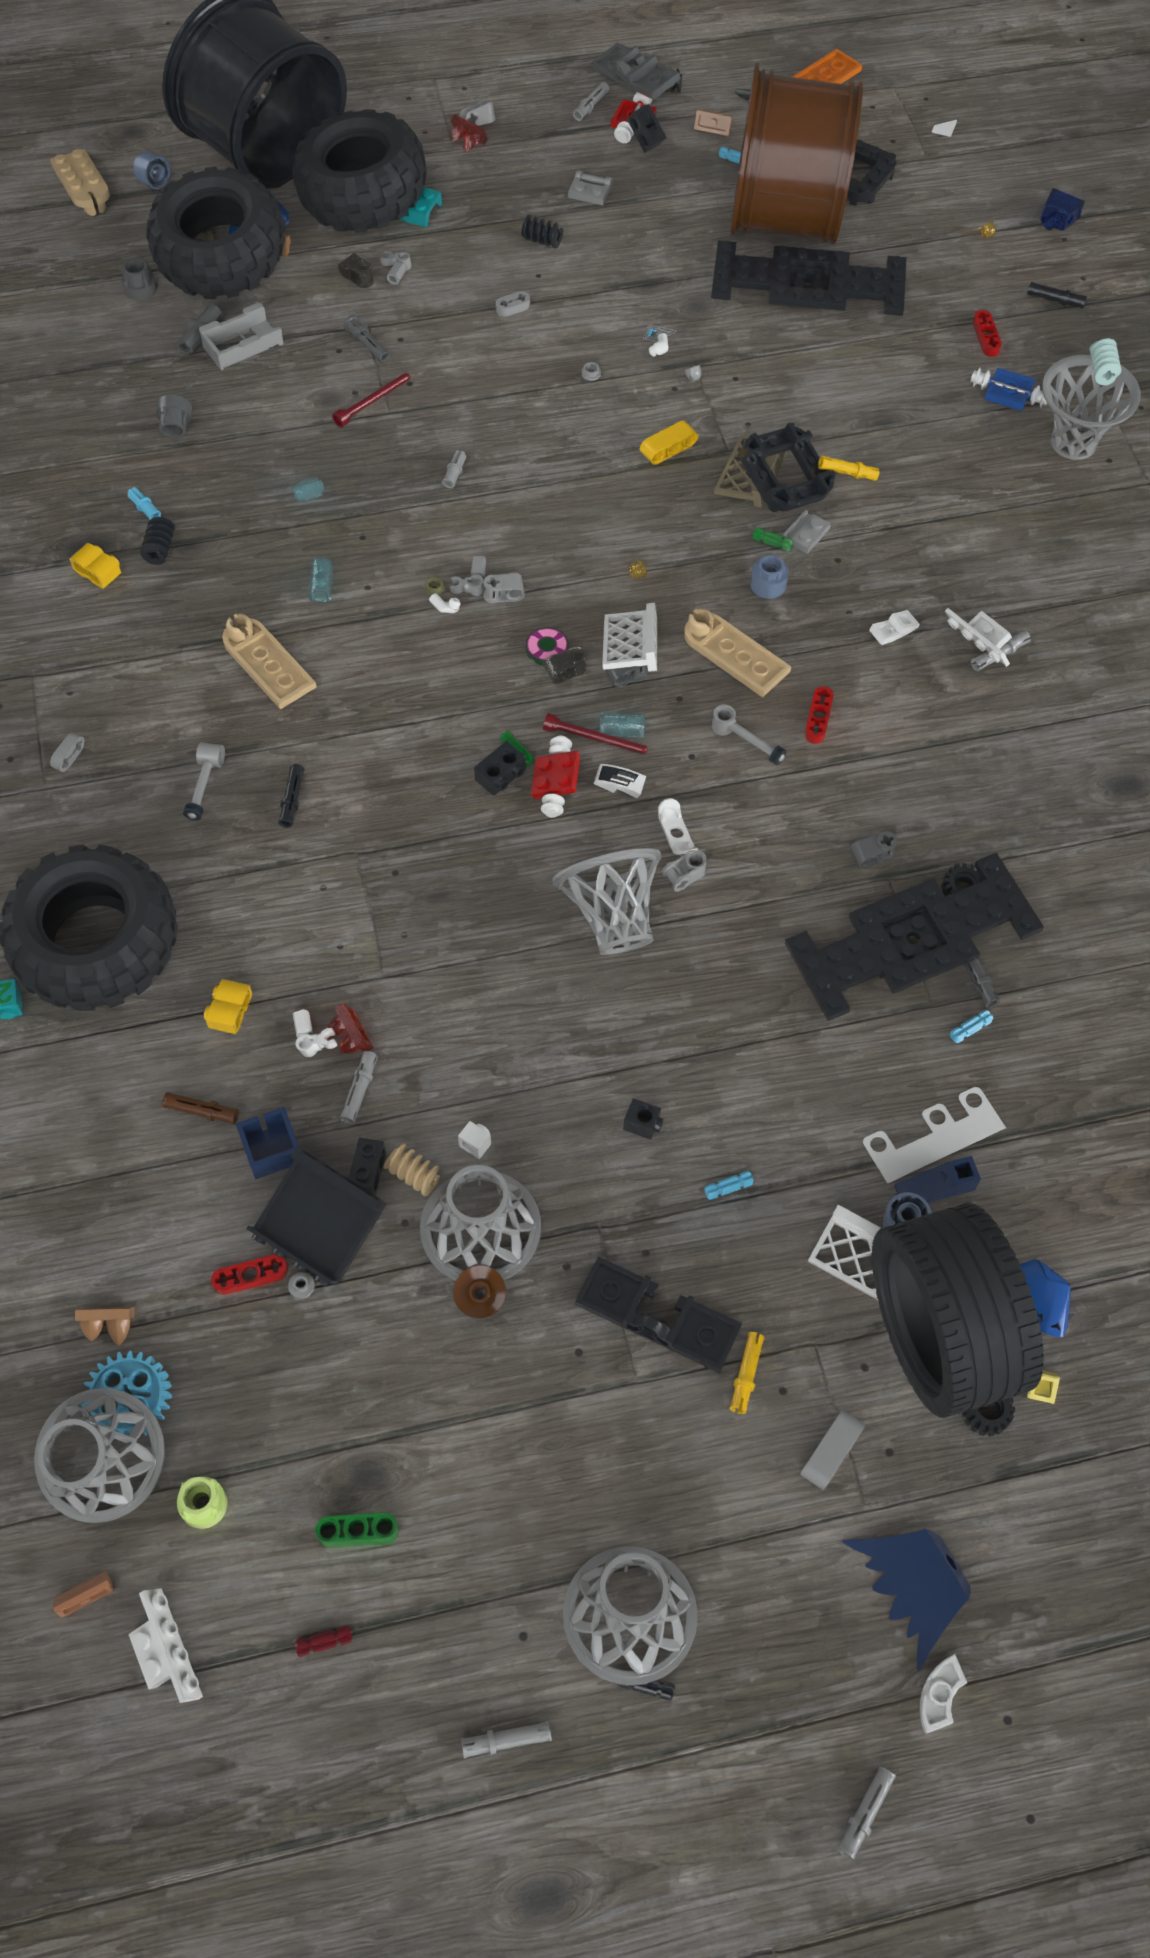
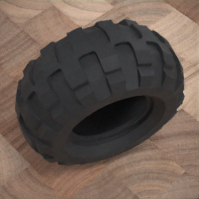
(359, 170)
(210, 201)
(79, 881)

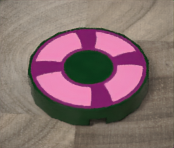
(545, 643)

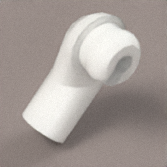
(659, 347)
(445, 607)

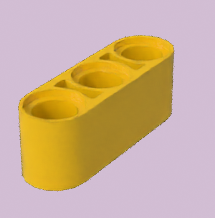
(668, 442)

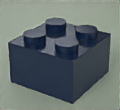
(269, 1148)

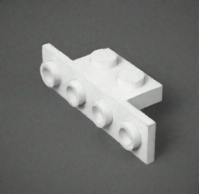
(985, 632)
(162, 1650)

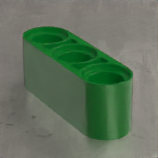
(344, 1524)

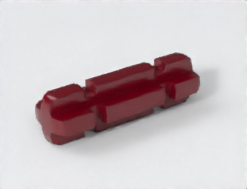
(323, 1641)

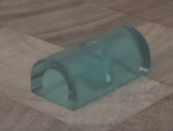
(321, 580)
(622, 724)

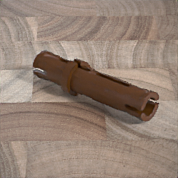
(210, 1110)

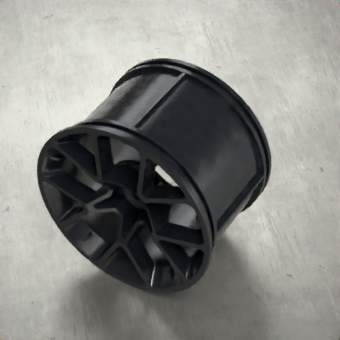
(218, 69)

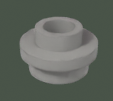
(591, 371)
(304, 1292)

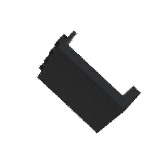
(317, 1218)

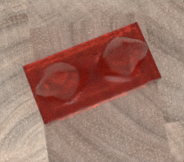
(473, 133)
(348, 1022)

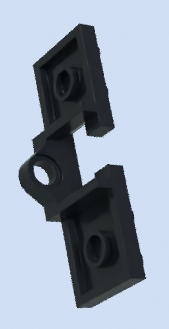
(697, 1334)

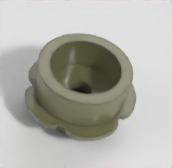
(434, 585)

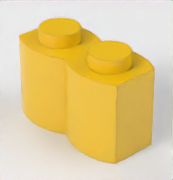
(95, 565)
(228, 1006)

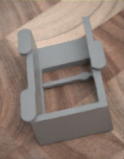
(252, 320)

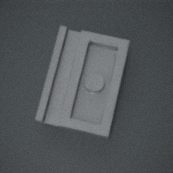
(807, 531)

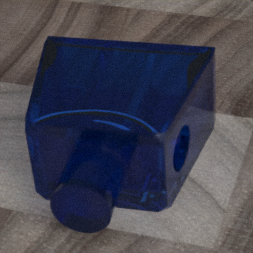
(1061, 210)

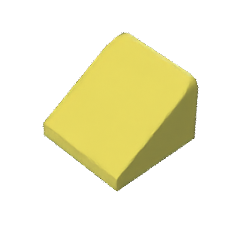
(1046, 1389)

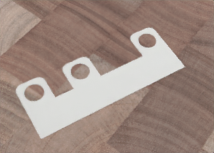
(942, 1142)

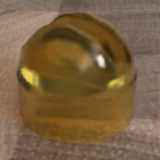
(987, 230)
(638, 570)

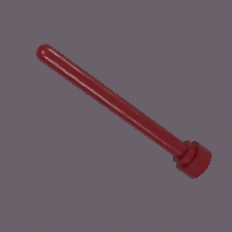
(342, 417)
(553, 723)

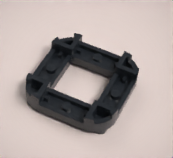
(882, 170)
(781, 497)

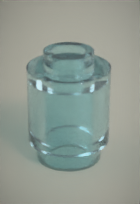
(308, 489)

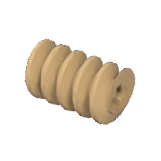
(412, 1170)

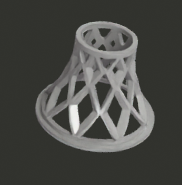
(1092, 429)
(620, 924)
(495, 1221)
(104, 1435)
(638, 1626)

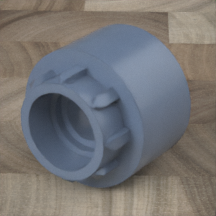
(150, 167)
(769, 577)
(905, 1204)

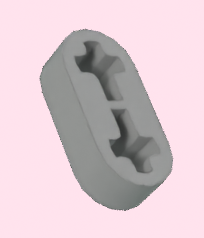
(512, 303)
(67, 752)

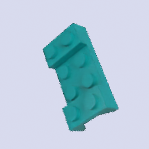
(420, 213)

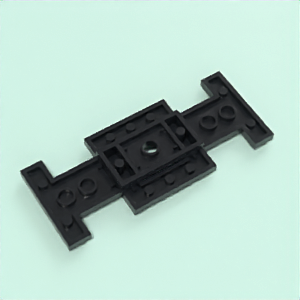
(828, 287)
(941, 927)

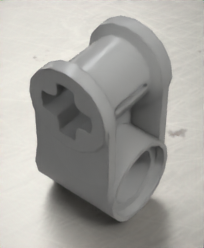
(481, 113)
(505, 586)
(682, 872)

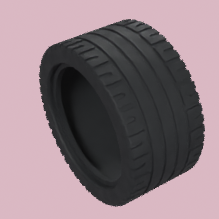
(957, 1309)

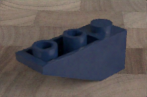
(943, 1181)

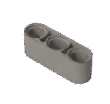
(832, 1449)

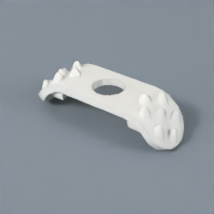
(671, 818)

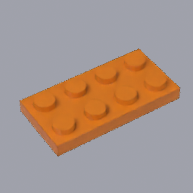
(832, 68)

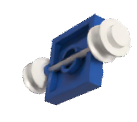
(1008, 388)

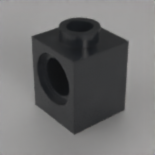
(638, 1110)

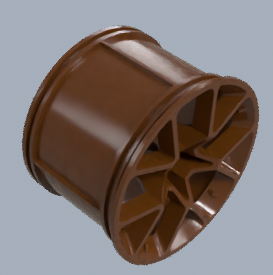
(796, 156)

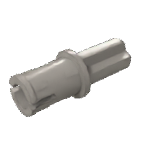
(454, 469)

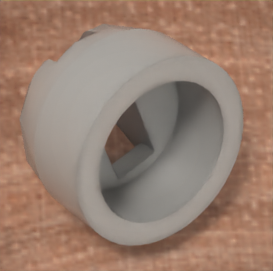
(693, 373)

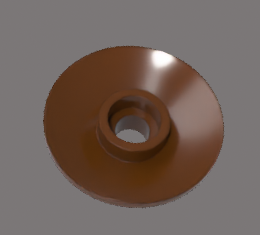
(470, 1282)

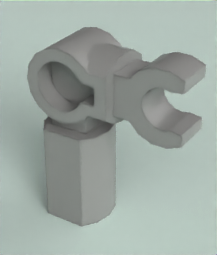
(401, 263)
(474, 583)

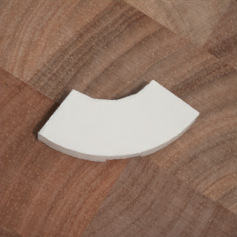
(938, 1694)

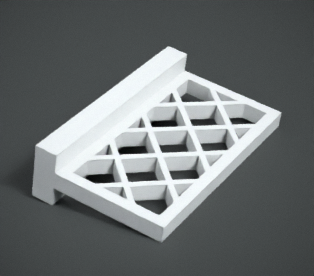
(646, 638)
(862, 1230)

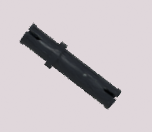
(1061, 296)
(289, 802)

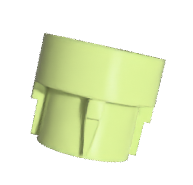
(191, 1492)

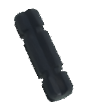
(654, 1688)

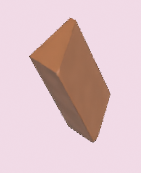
(83, 1594)

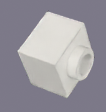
(475, 1139)

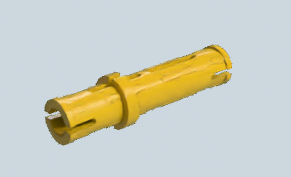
(856, 469)
(744, 1383)

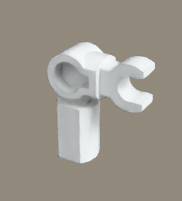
(306, 1041)

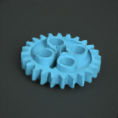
(130, 1371)

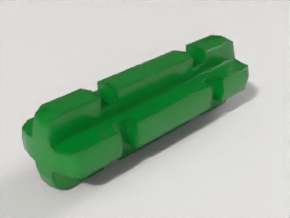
(773, 539)
(508, 736)

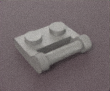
(590, 192)

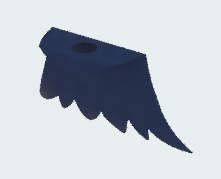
(922, 1577)

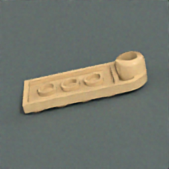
(81, 180)
(734, 651)
(266, 660)

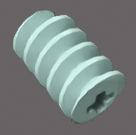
(1105, 361)

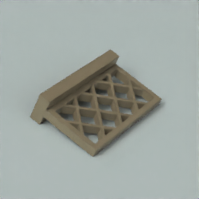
(774, 462)

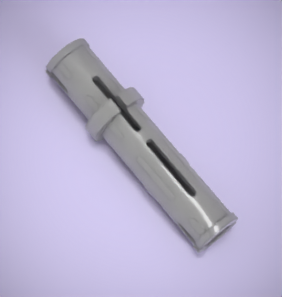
(587, 104)
(1008, 648)
(362, 1078)
(506, 1739)
(849, 1845)

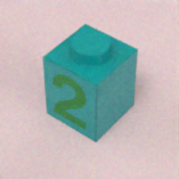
(10, 999)

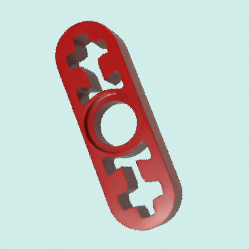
(989, 326)
(821, 722)
(266, 1262)

